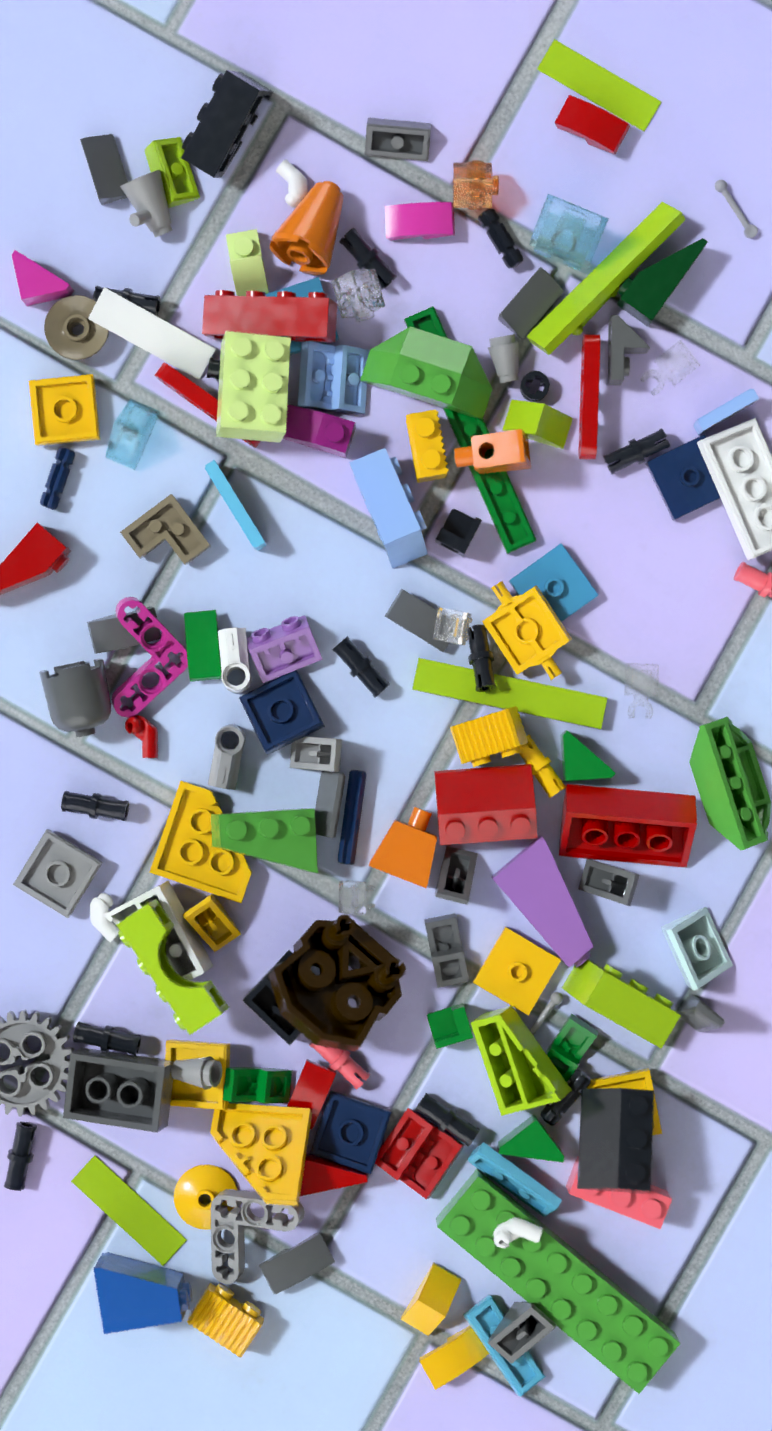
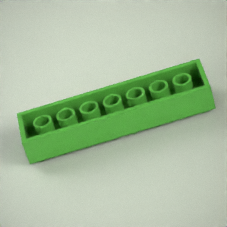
(560, 1283)

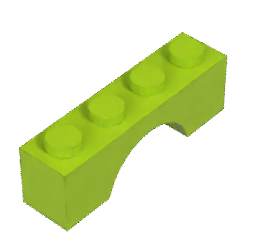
(192, 1001)

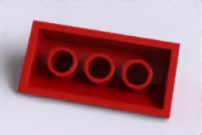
(627, 825)

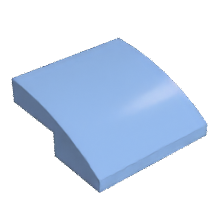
(332, 378)

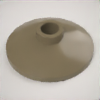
(60, 323)

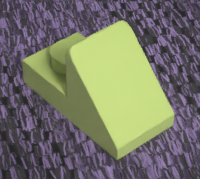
(246, 262)

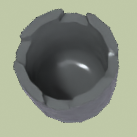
(77, 696)

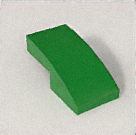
(202, 645)
(571, 1045)
(257, 1084)

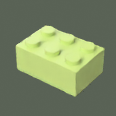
(253, 387)

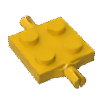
(527, 630)

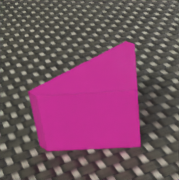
(37, 283)

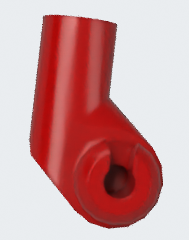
(146, 733)

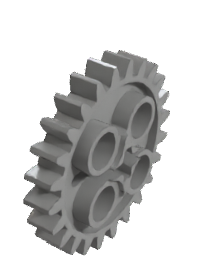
(30, 1090)

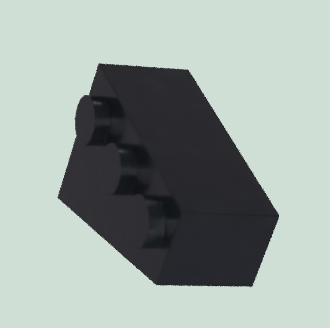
(224, 122)

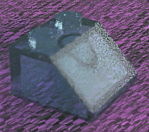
(567, 232)

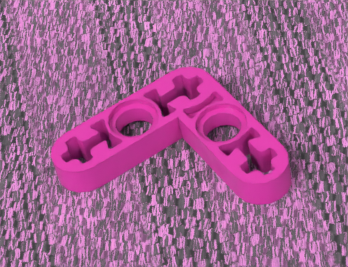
(157, 650)

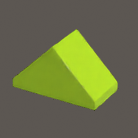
(538, 422)

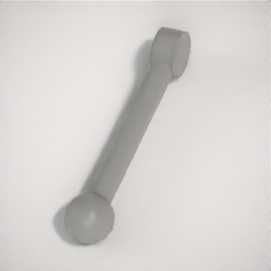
(750, 230)
(555, 999)

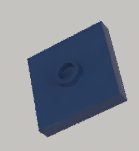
(683, 479)
(281, 712)
(351, 1132)

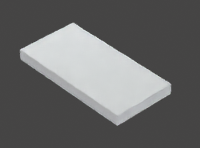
(743, 477)

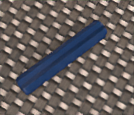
(351, 817)

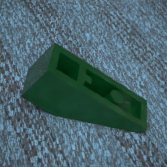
(656, 283)

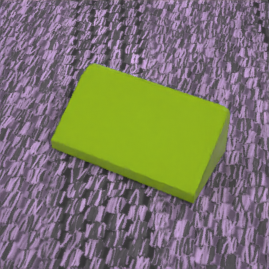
(175, 172)

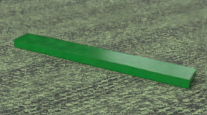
(494, 487)

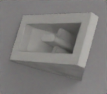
(316, 754)

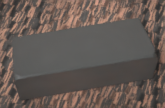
(397, 139)
(105, 167)
(530, 303)
(329, 803)

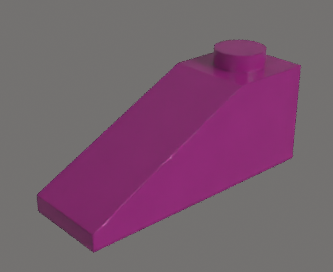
(319, 430)

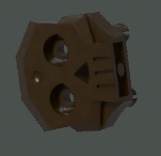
(320, 1002)

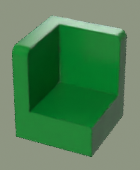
(449, 1026)

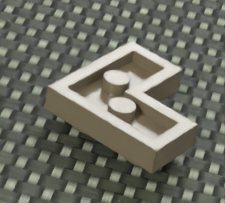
(168, 523)

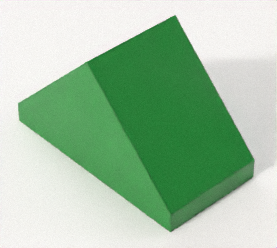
(580, 762)
(531, 1141)

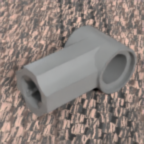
(226, 760)

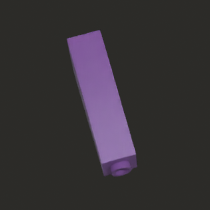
(542, 897)

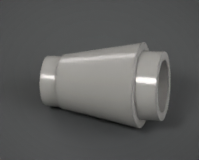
(505, 357)
(200, 1072)

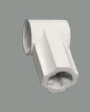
(234, 656)

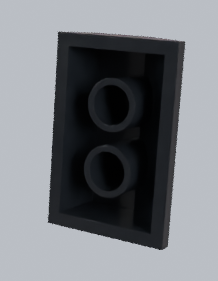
(615, 1140)

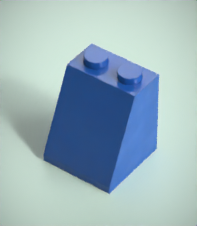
(139, 1294)

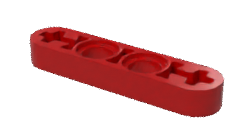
(192, 393)
(589, 397)

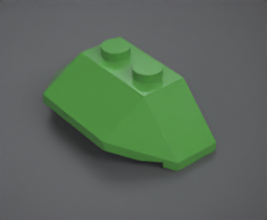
(430, 371)
(731, 783)

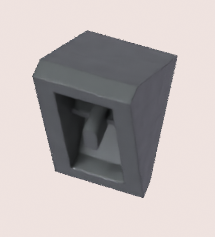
(456, 875)
(608, 882)
(520, 1330)

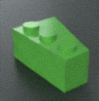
(269, 835)

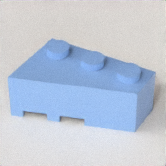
(390, 506)

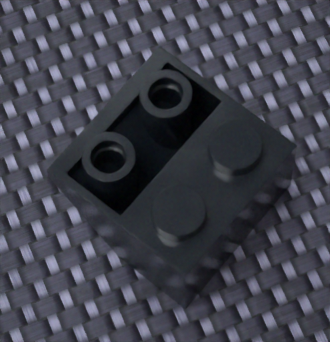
(263, 1003)

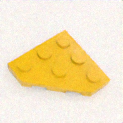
(187, 850)
(266, 1147)

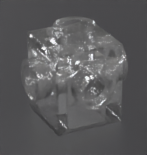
(358, 294)

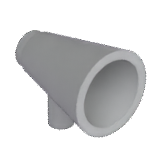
(150, 202)

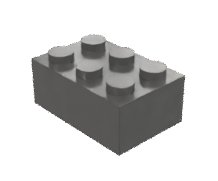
(118, 1090)

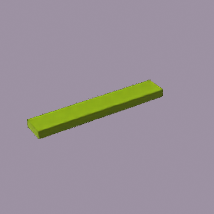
(606, 278)
(528, 696)

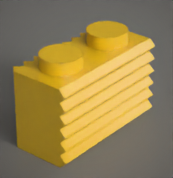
(427, 446)
(488, 736)
(226, 1318)

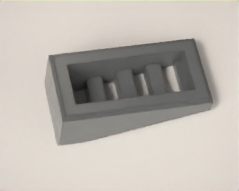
(699, 1015)

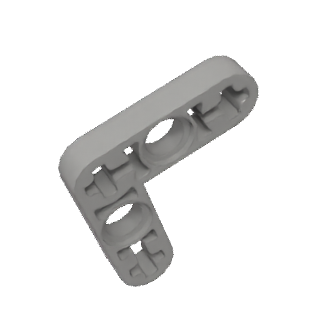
(235, 1222)

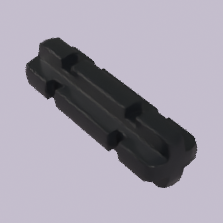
(500, 238)
(552, 1112)

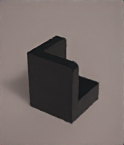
(458, 532)

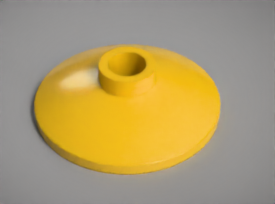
(197, 1181)

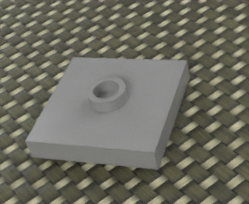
(57, 873)

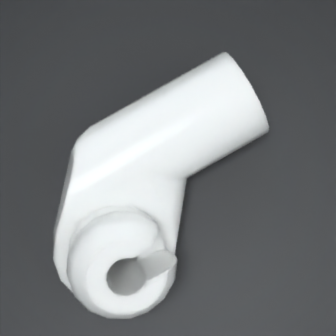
(296, 183)
(99, 907)
(515, 1228)

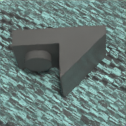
(622, 341)

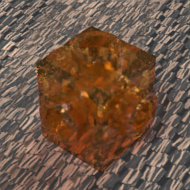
(474, 185)

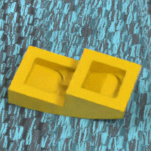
(453, 1357)

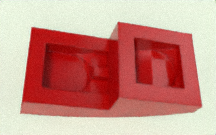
(592, 123)
(312, 1088)

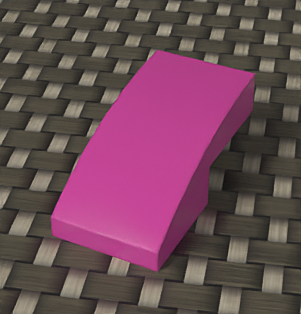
(419, 220)

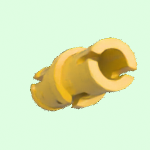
(541, 768)

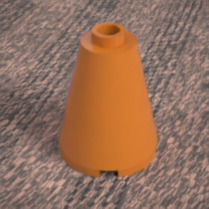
(310, 230)

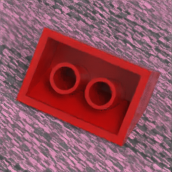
(485, 804)

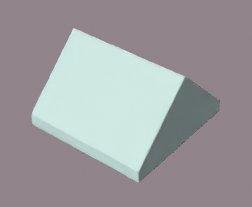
(697, 948)

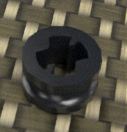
(539, 395)

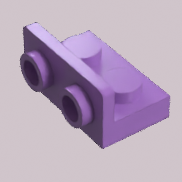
(283, 648)

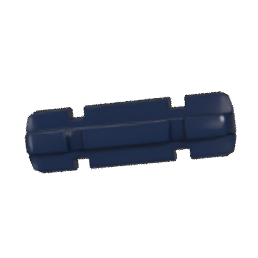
(57, 478)

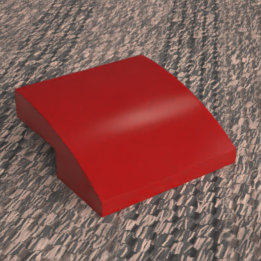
(418, 1153)

